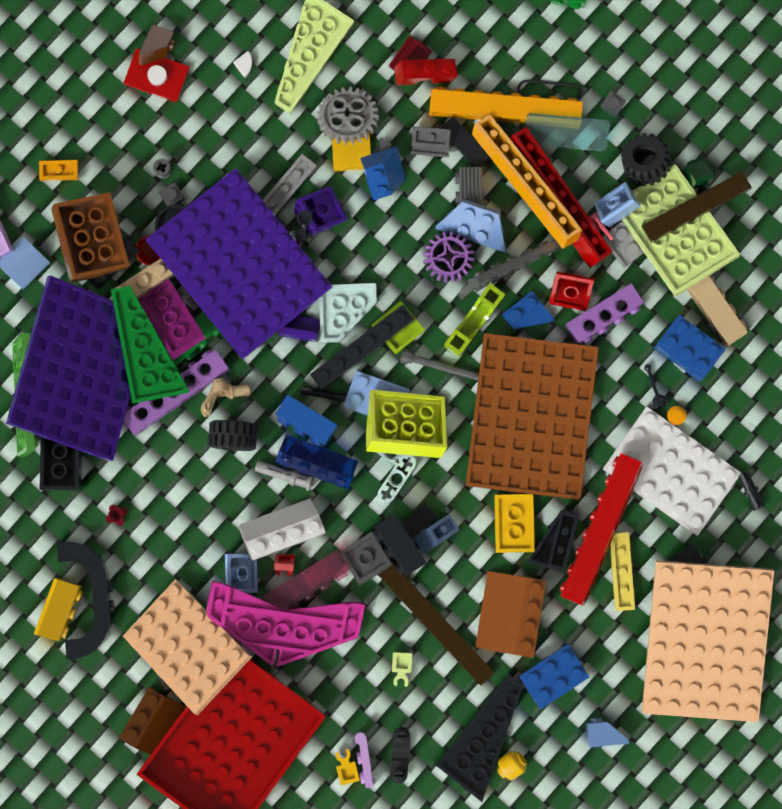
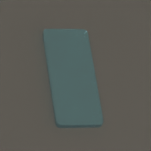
(568, 131)

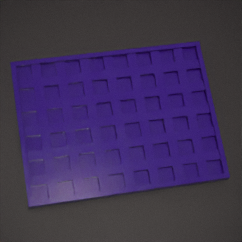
(239, 263)
(73, 372)

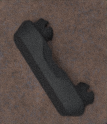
(400, 755)

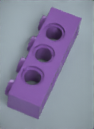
(627, 295)

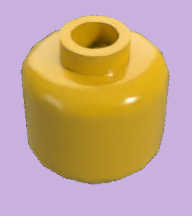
(512, 765)

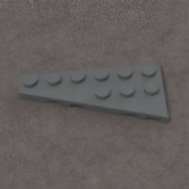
(511, 266)

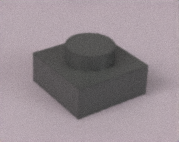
(612, 104)
(171, 195)

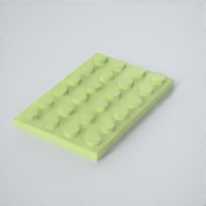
(691, 250)

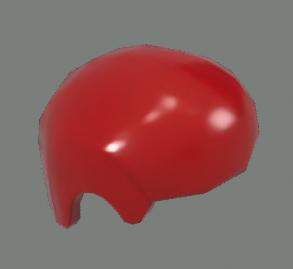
(146, 254)

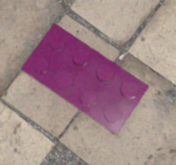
(171, 319)

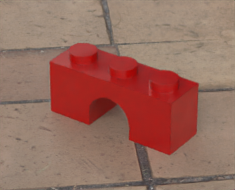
(413, 71)

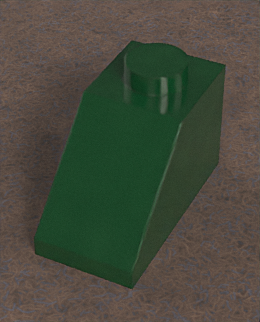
(698, 173)

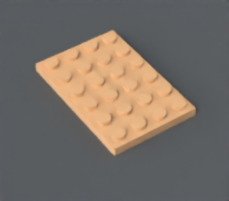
(186, 647)

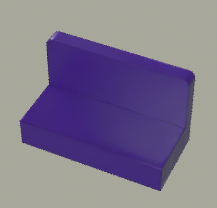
(302, 329)

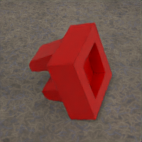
(285, 563)

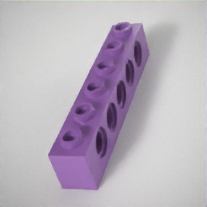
(218, 369)

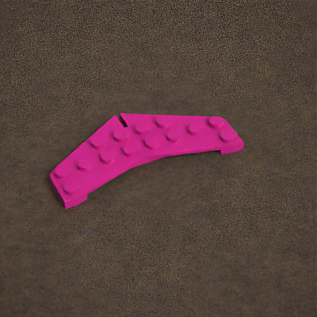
(292, 631)

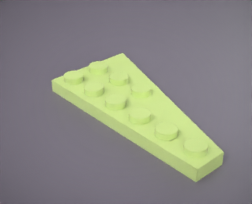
(314, 42)

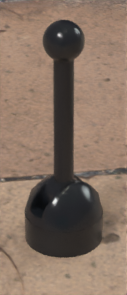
(658, 401)

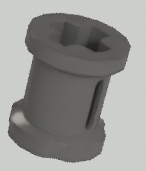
(156, 167)

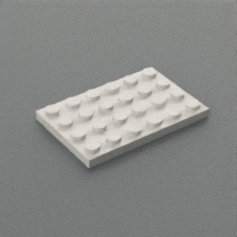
(677, 472)

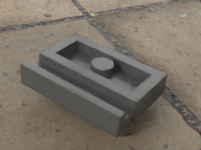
(431, 141)

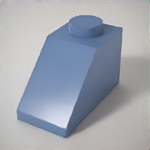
(436, 533)
(603, 734)

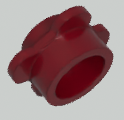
(121, 514)

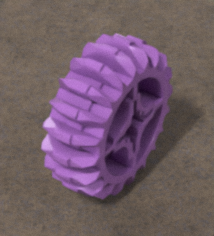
(456, 256)

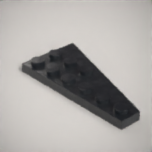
(477, 748)

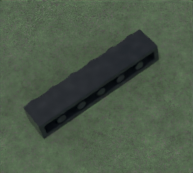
(363, 347)

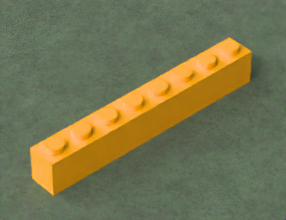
(501, 107)
(526, 181)

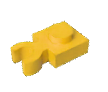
(347, 770)

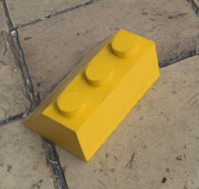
(58, 610)

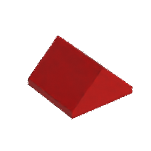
(571, 291)

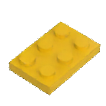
(514, 523)

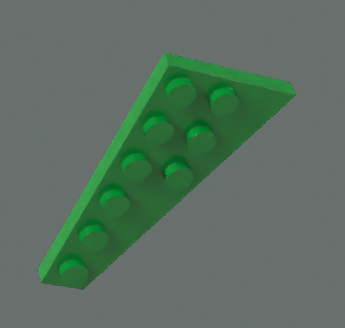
(146, 360)

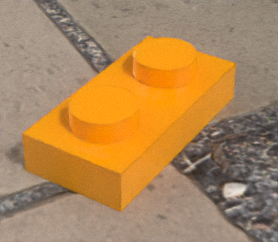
(58, 170)

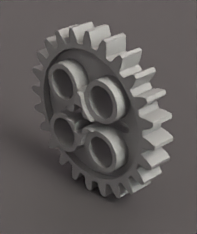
(346, 130)

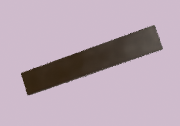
(696, 207)

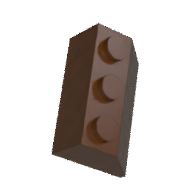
(151, 720)

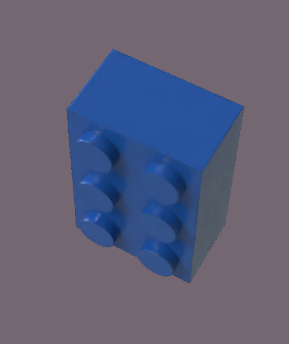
(689, 348)
(305, 421)
(553, 676)

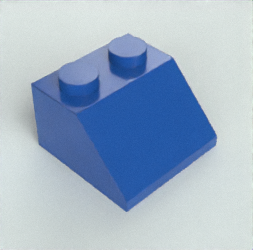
(383, 172)

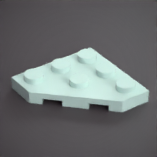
(343, 309)

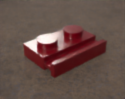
(410, 50)

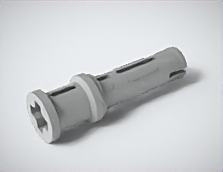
(293, 477)

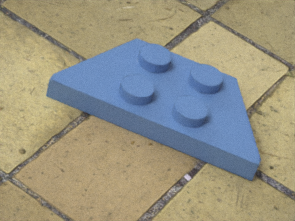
(476, 224)

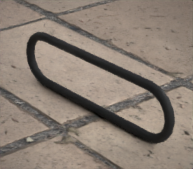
(550, 83)

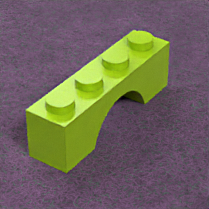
(474, 320)

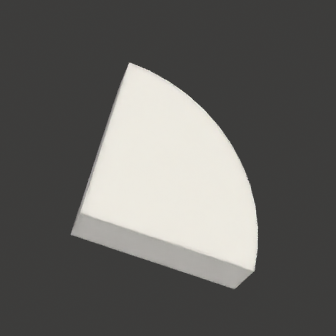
(244, 64)

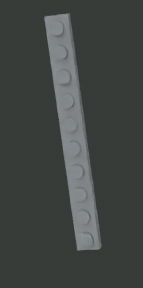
(277, 198)

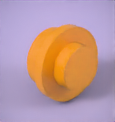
(676, 415)

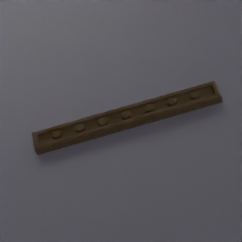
(437, 624)

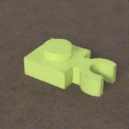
(401, 664)

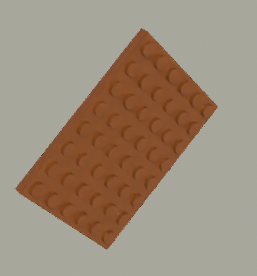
(532, 416)

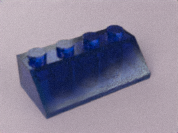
(317, 461)

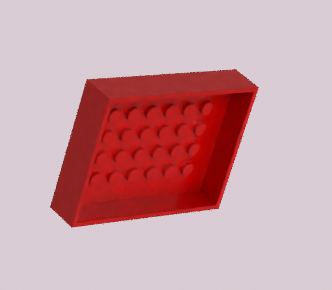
(235, 745)

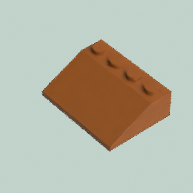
(89, 237)
(510, 614)

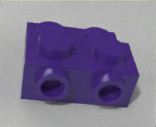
(324, 208)

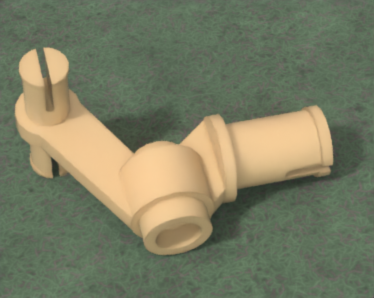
(220, 389)

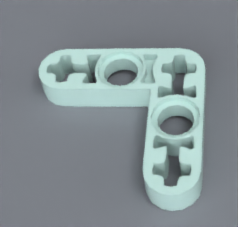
(397, 461)

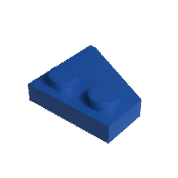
(527, 313)

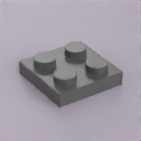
(365, 558)

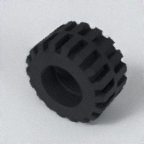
(646, 146)
(232, 435)

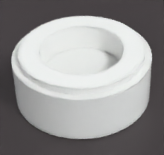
(157, 75)

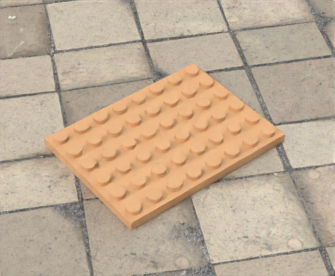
(707, 641)

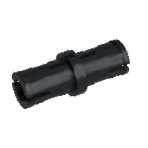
(751, 491)

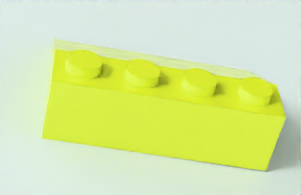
(406, 424)

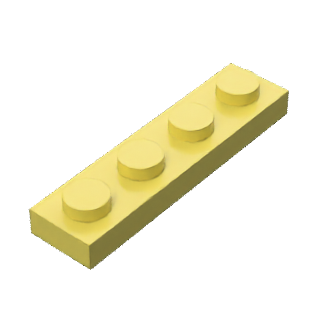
(622, 572)

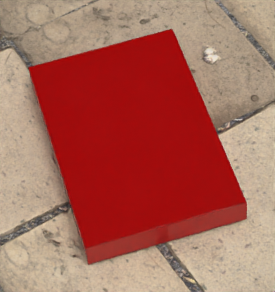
(138, 77)

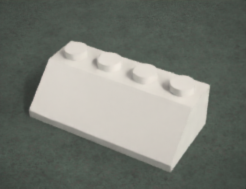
(281, 529)

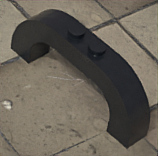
(102, 602)

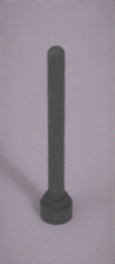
(409, 357)

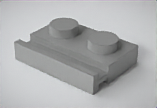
(623, 245)

